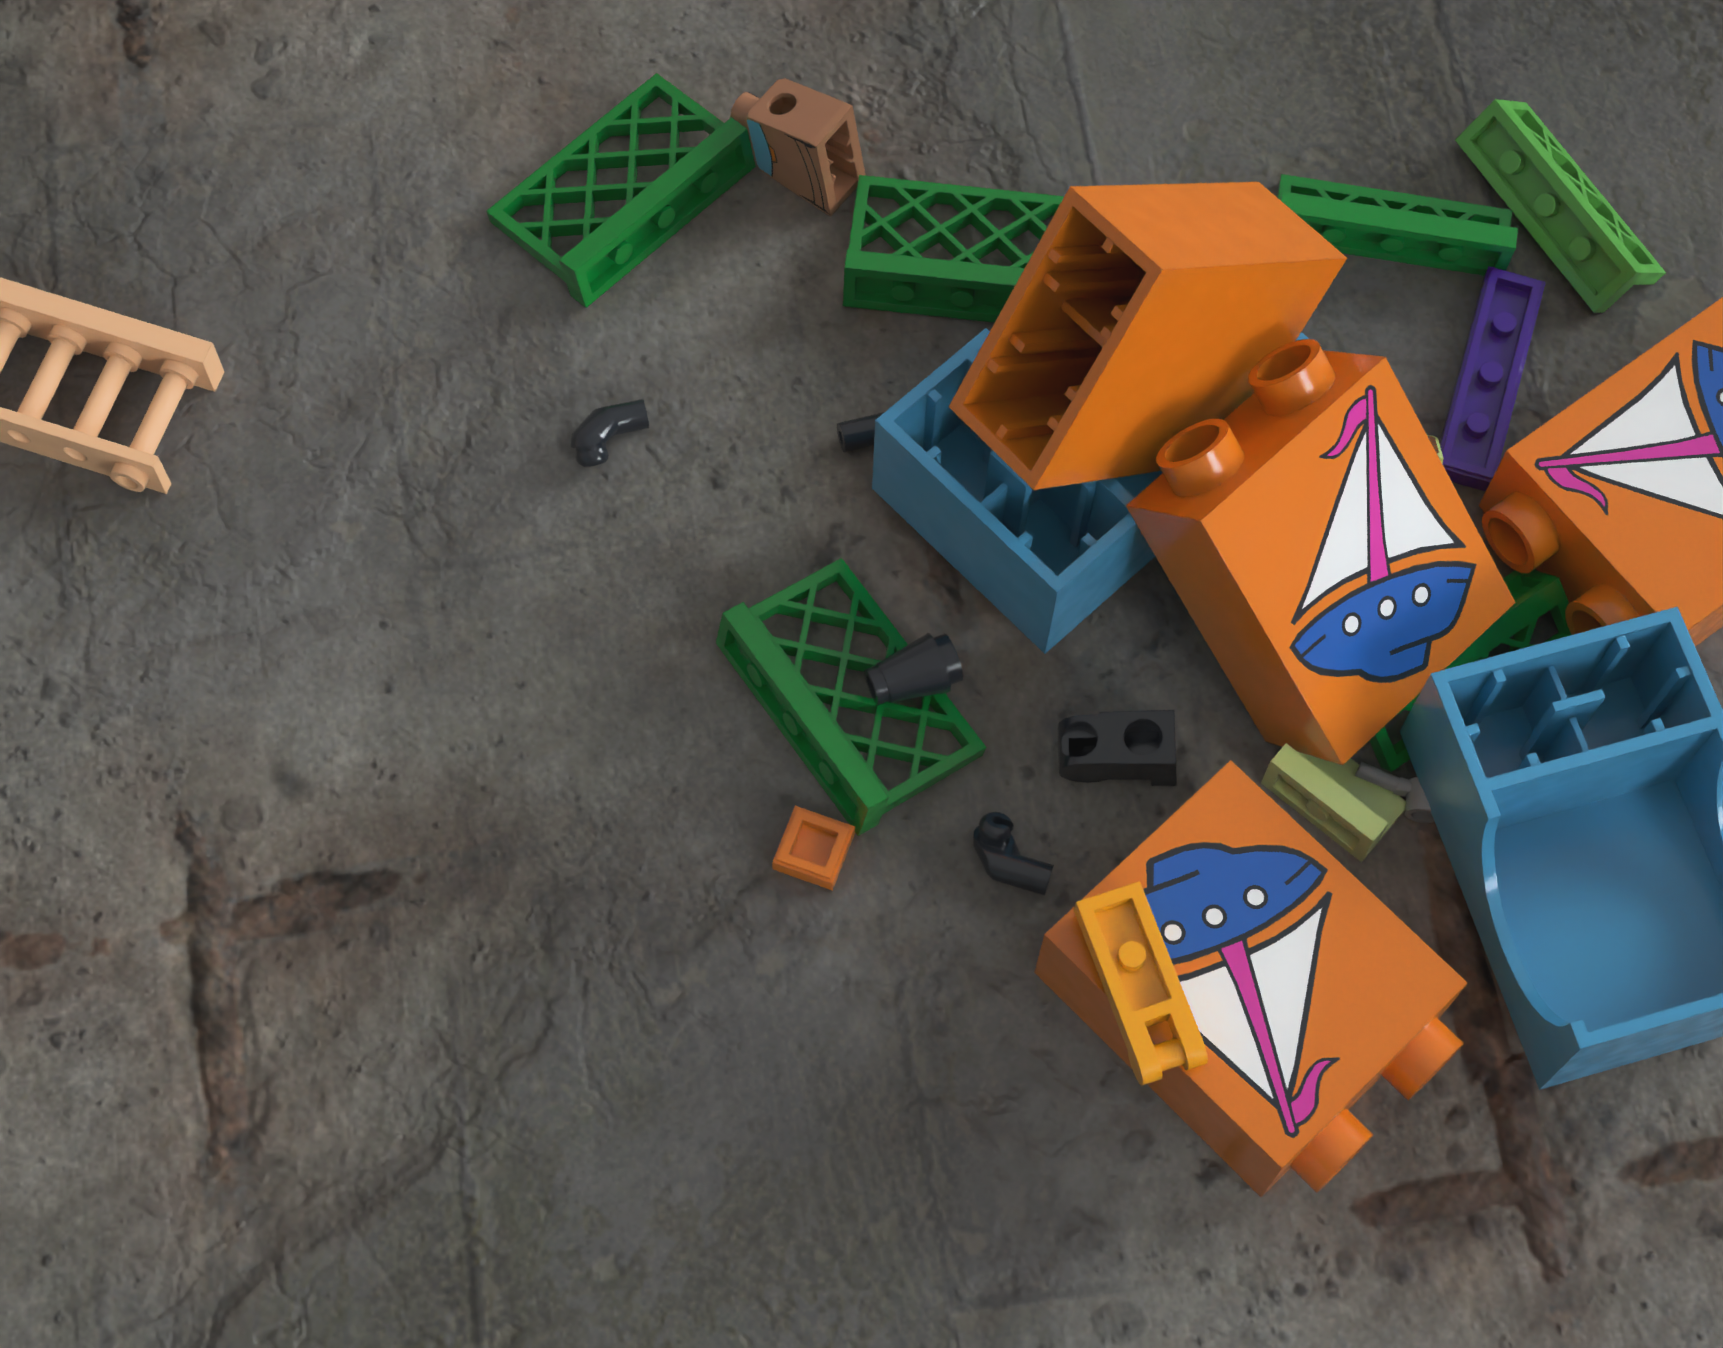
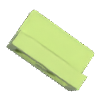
(1334, 799)

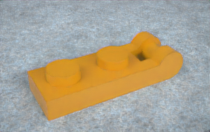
(1140, 981)

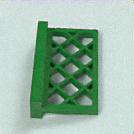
(651, 210)
(938, 286)
(799, 707)

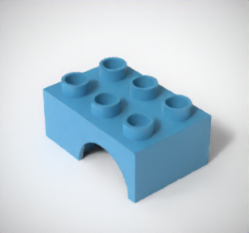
(1030, 552)
(1586, 836)

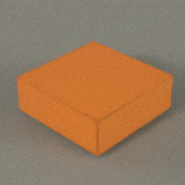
(813, 848)

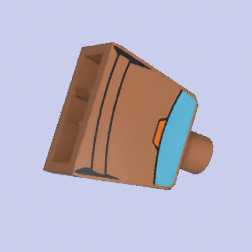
(804, 141)

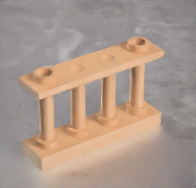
(126, 346)

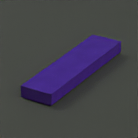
(1489, 376)

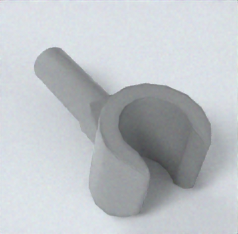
(1416, 807)

